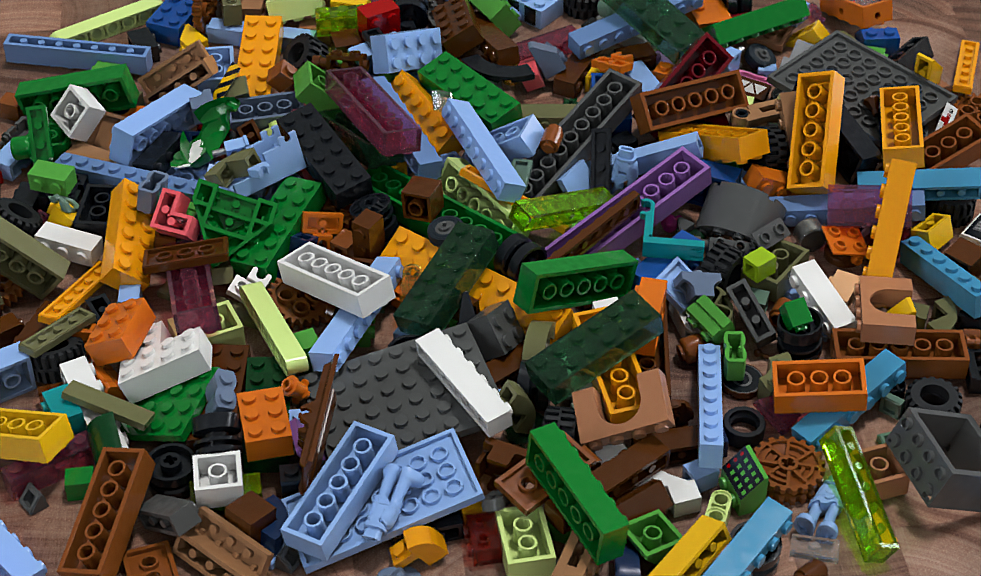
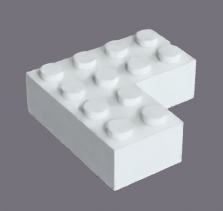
(164, 362)

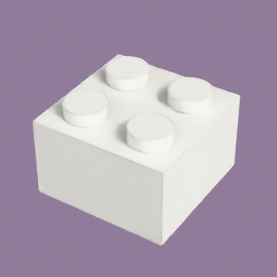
(78, 113)
(217, 478)

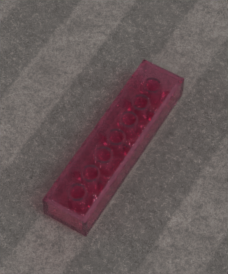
(373, 111)
(193, 297)

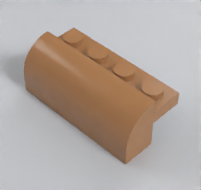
(188, 66)
(221, 548)

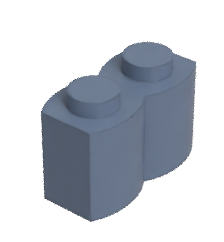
(150, 191)
(221, 392)

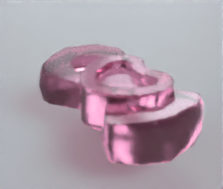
(816, 13)

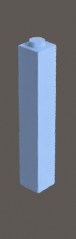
(232, 34)
(652, 154)

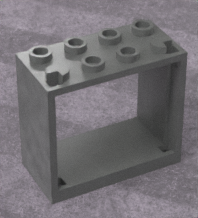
(946, 474)

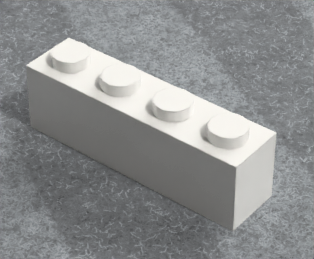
(822, 296)

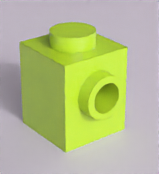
(759, 264)

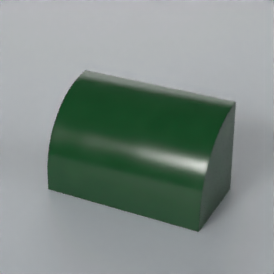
(103, 433)

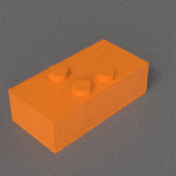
(710, 13)
(819, 386)

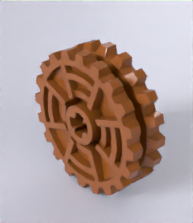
(792, 469)

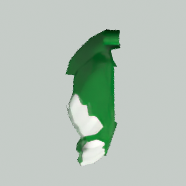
(216, 125)

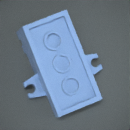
(278, 162)

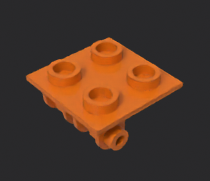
(846, 242)

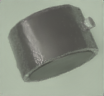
(809, 234)

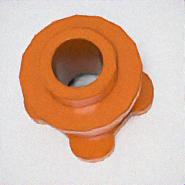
(296, 389)

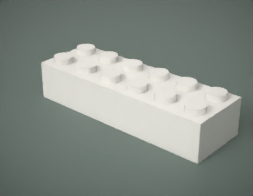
(336, 279)

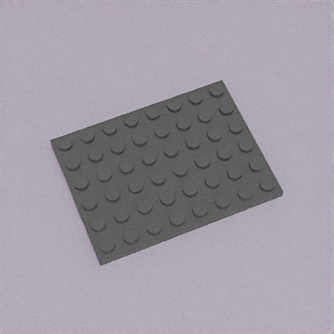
(864, 75)
(399, 393)

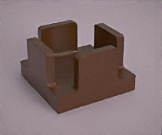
(497, 459)

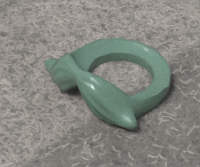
(64, 203)

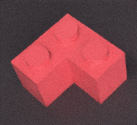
(171, 216)

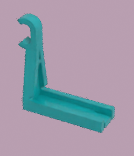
(667, 247)

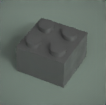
(496, 330)

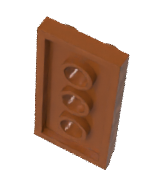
(530, 499)
(157, 553)

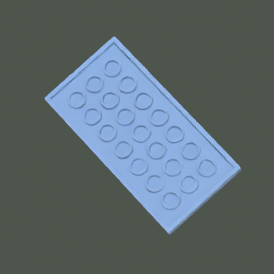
(446, 489)

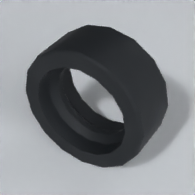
(745, 415)

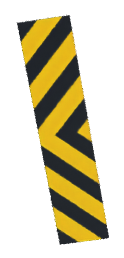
(226, 81)

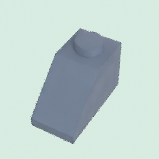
(548, 58)

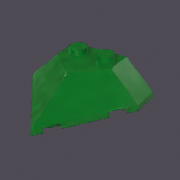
(231, 215)

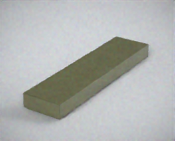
(57, 332)
(103, 403)

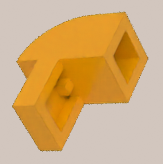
(420, 543)

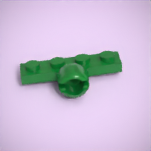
(38, 141)

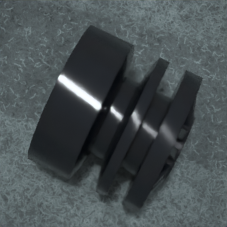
(380, 204)
(802, 345)
(216, 432)

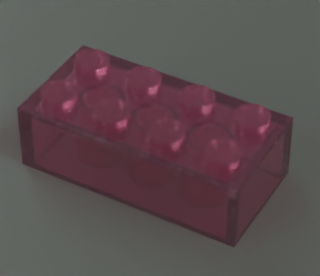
(857, 206)

